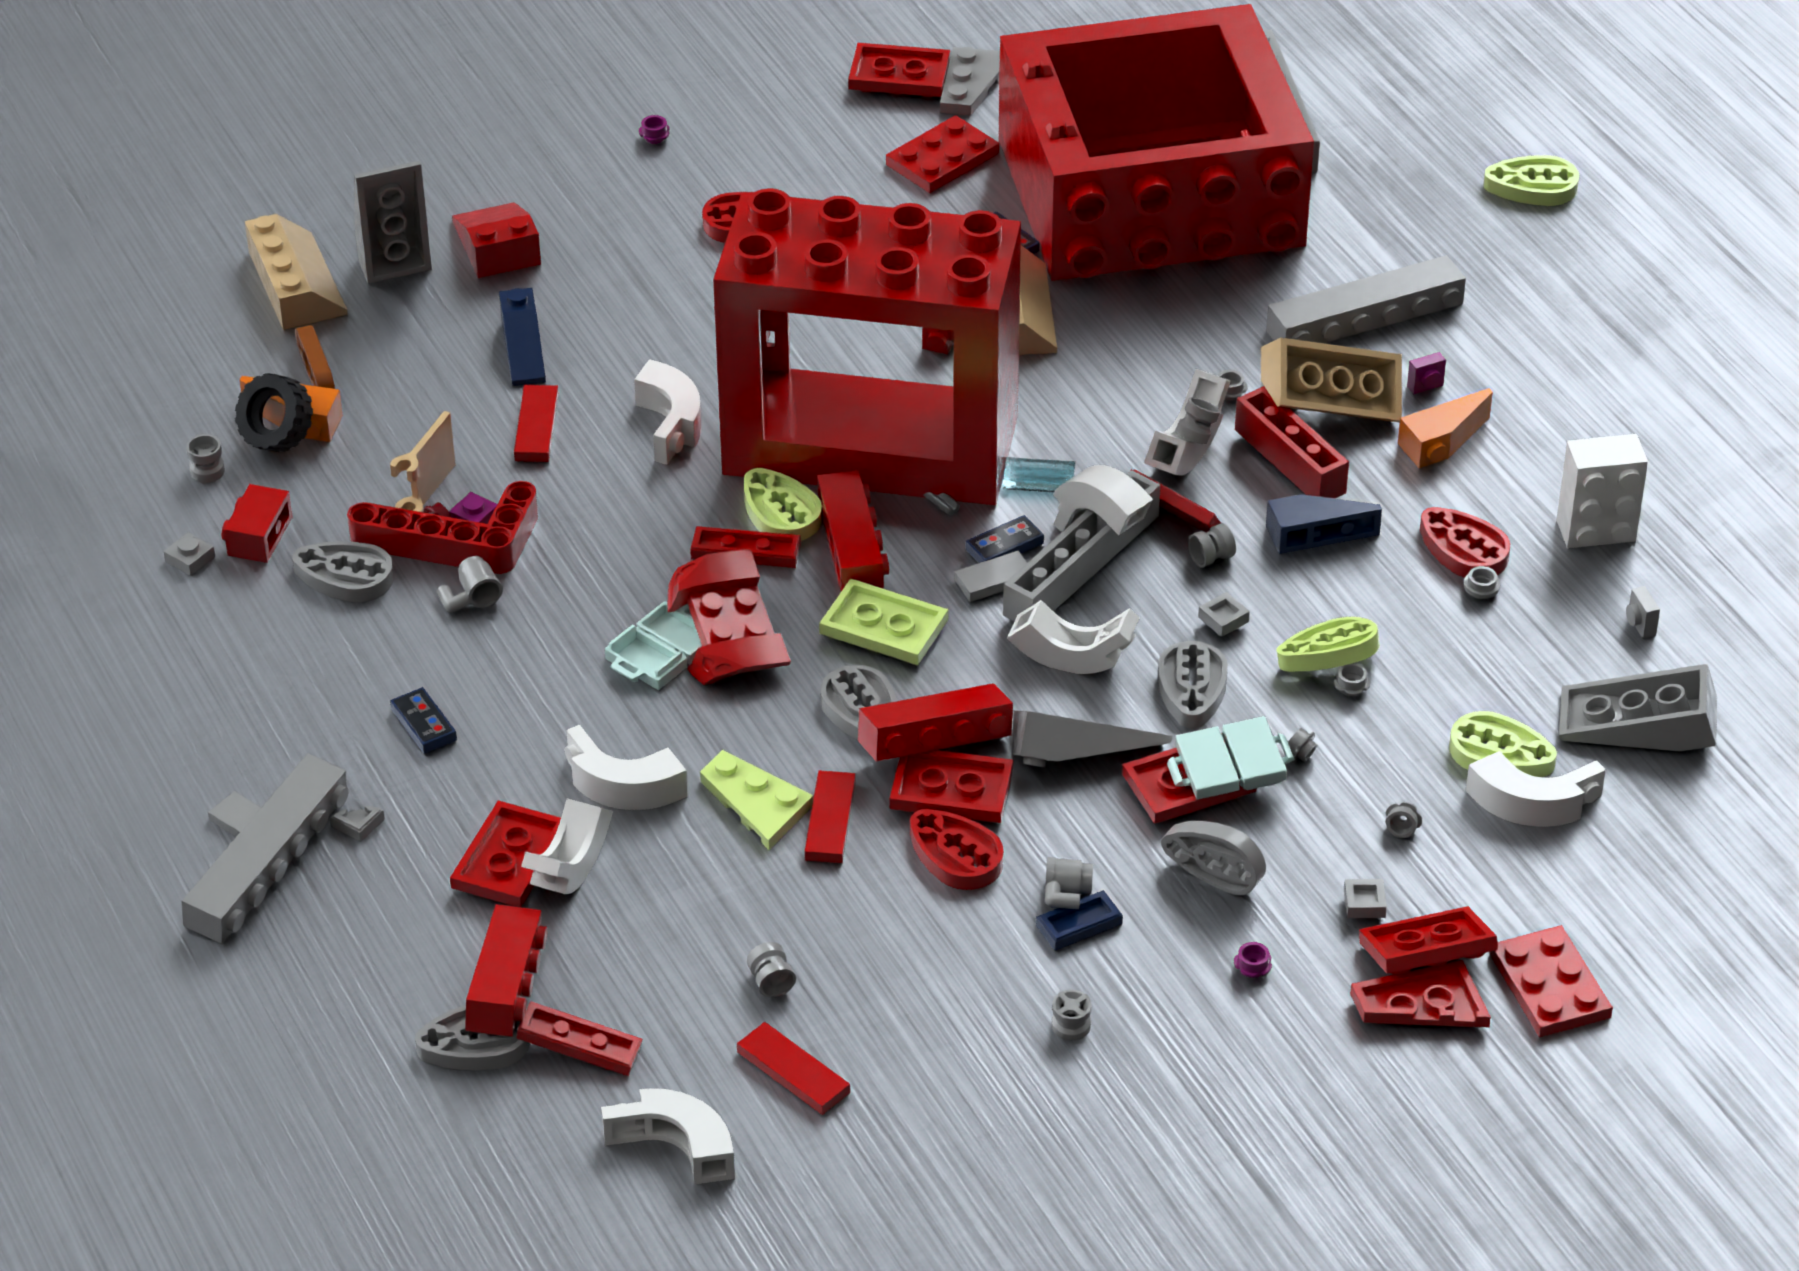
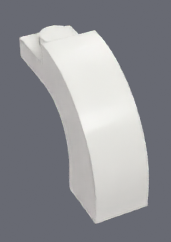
(677, 398)
(1175, 453)
(1107, 493)
(1071, 647)
(624, 783)
(1532, 799)
(573, 849)
(677, 1120)

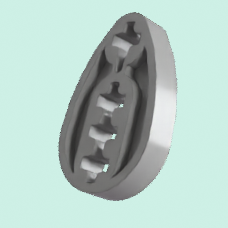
(345, 569)
(1175, 687)
(843, 707)
(1216, 855)
(459, 1052)

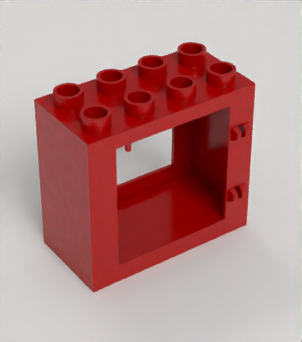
(1154, 142)
(873, 268)

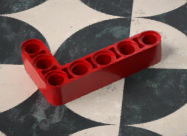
(451, 539)

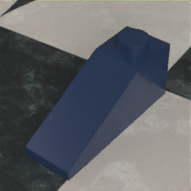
(522, 336)
(1318, 521)

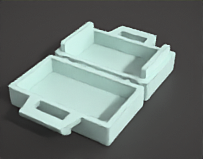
(656, 647)
(1215, 768)

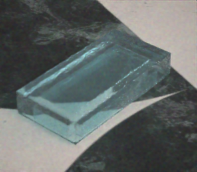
(1036, 474)

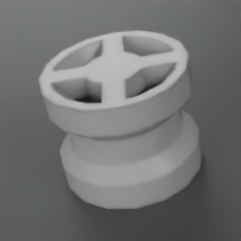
(1071, 1014)

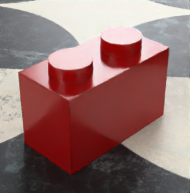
(257, 523)

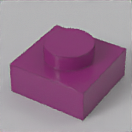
(1426, 373)
(473, 508)

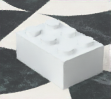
(1601, 490)

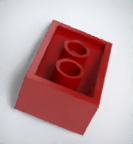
(499, 239)

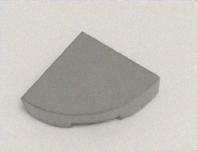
(357, 822)

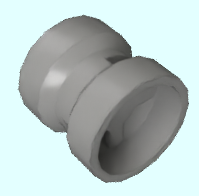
(1198, 420)
(205, 458)
(1212, 545)
(771, 969)

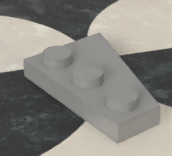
(968, 79)

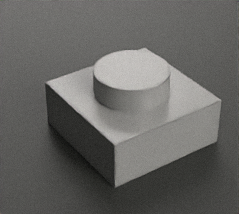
(189, 554)
(1643, 612)
(1223, 614)
(1365, 898)

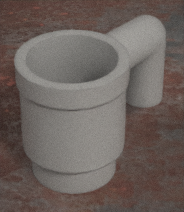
(480, 586)
(1066, 882)

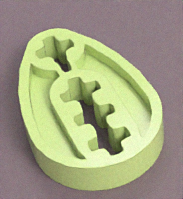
(1533, 180)
(766, 504)
(1329, 645)
(1520, 742)

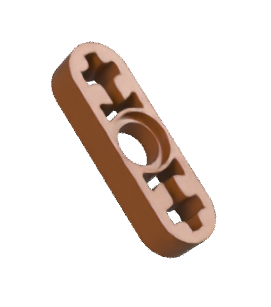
(313, 357)

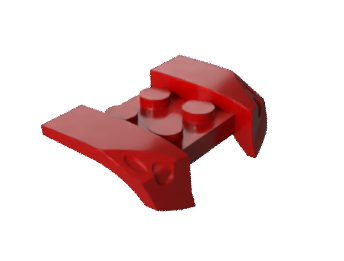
(727, 616)

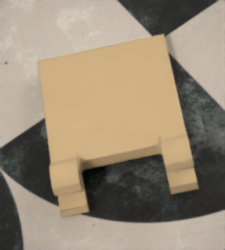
(427, 463)

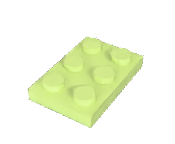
(884, 621)

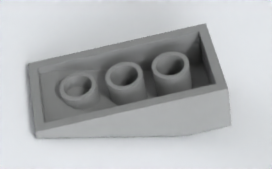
(391, 222)
(1643, 710)

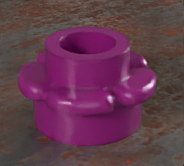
(654, 129)
(1253, 960)

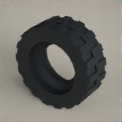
(250, 412)

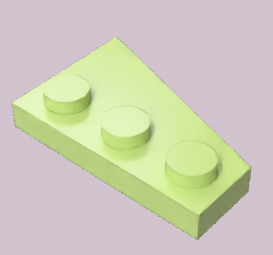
(758, 797)

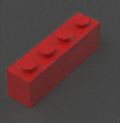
(1291, 445)
(851, 530)
(935, 722)
(505, 970)

